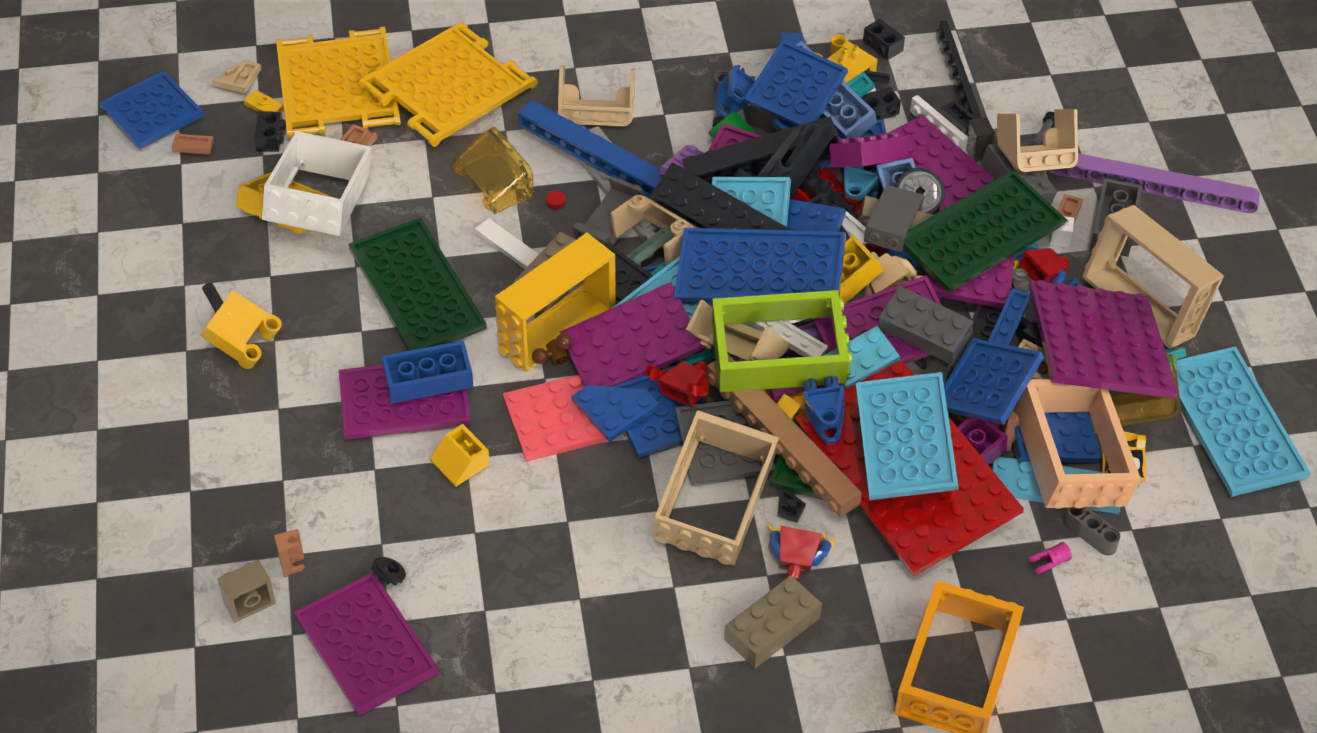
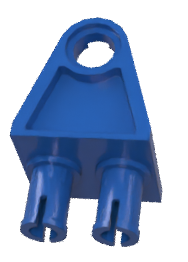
(732, 91)
(825, 408)

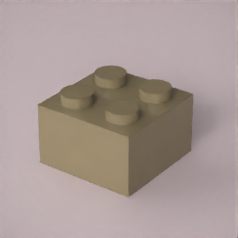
(246, 590)

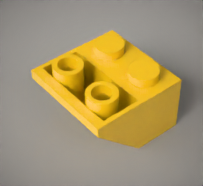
(460, 455)

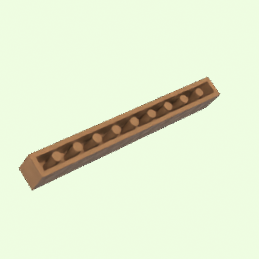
(793, 446)

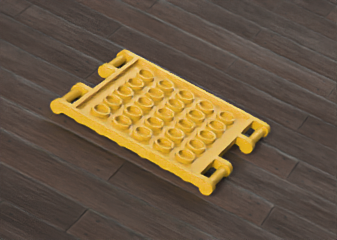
(323, 81)
(447, 82)

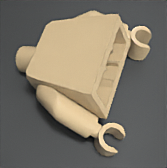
(896, 272)

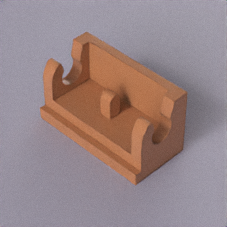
(289, 551)

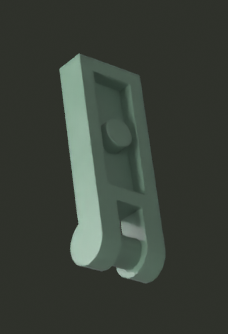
(648, 248)

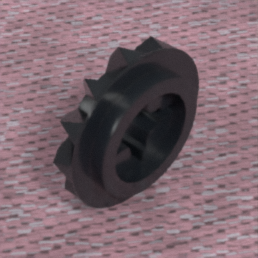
(395, 573)

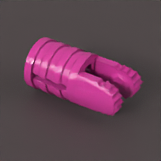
(1052, 557)

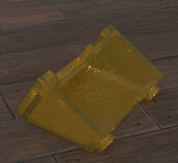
(496, 170)

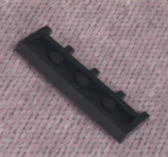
(816, 185)

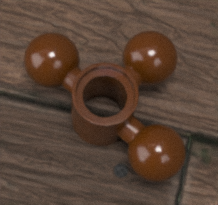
(556, 350)

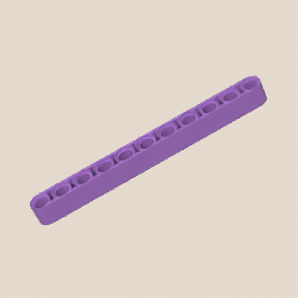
(1165, 183)

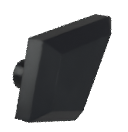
(790, 505)

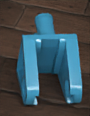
(861, 182)

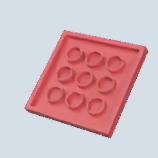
(549, 420)

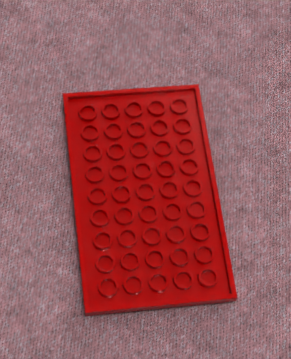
(927, 525)

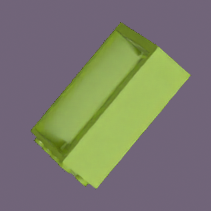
(784, 371)

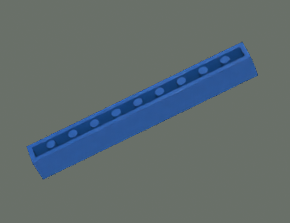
(588, 147)

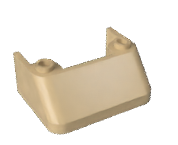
(596, 111)
(1058, 146)
(642, 207)
(740, 339)

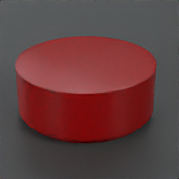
(555, 200)

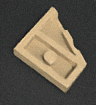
(239, 77)

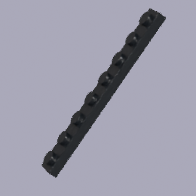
(957, 69)

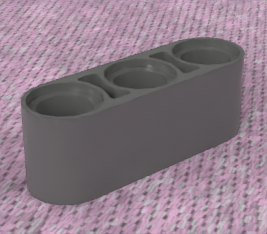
(1092, 529)

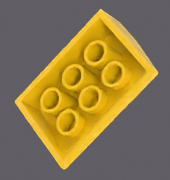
(251, 197)

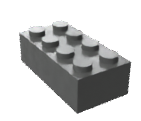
(998, 165)
(1114, 197)
(926, 325)

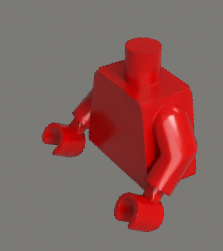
(682, 383)

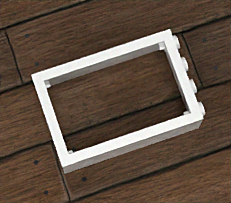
(323, 157)

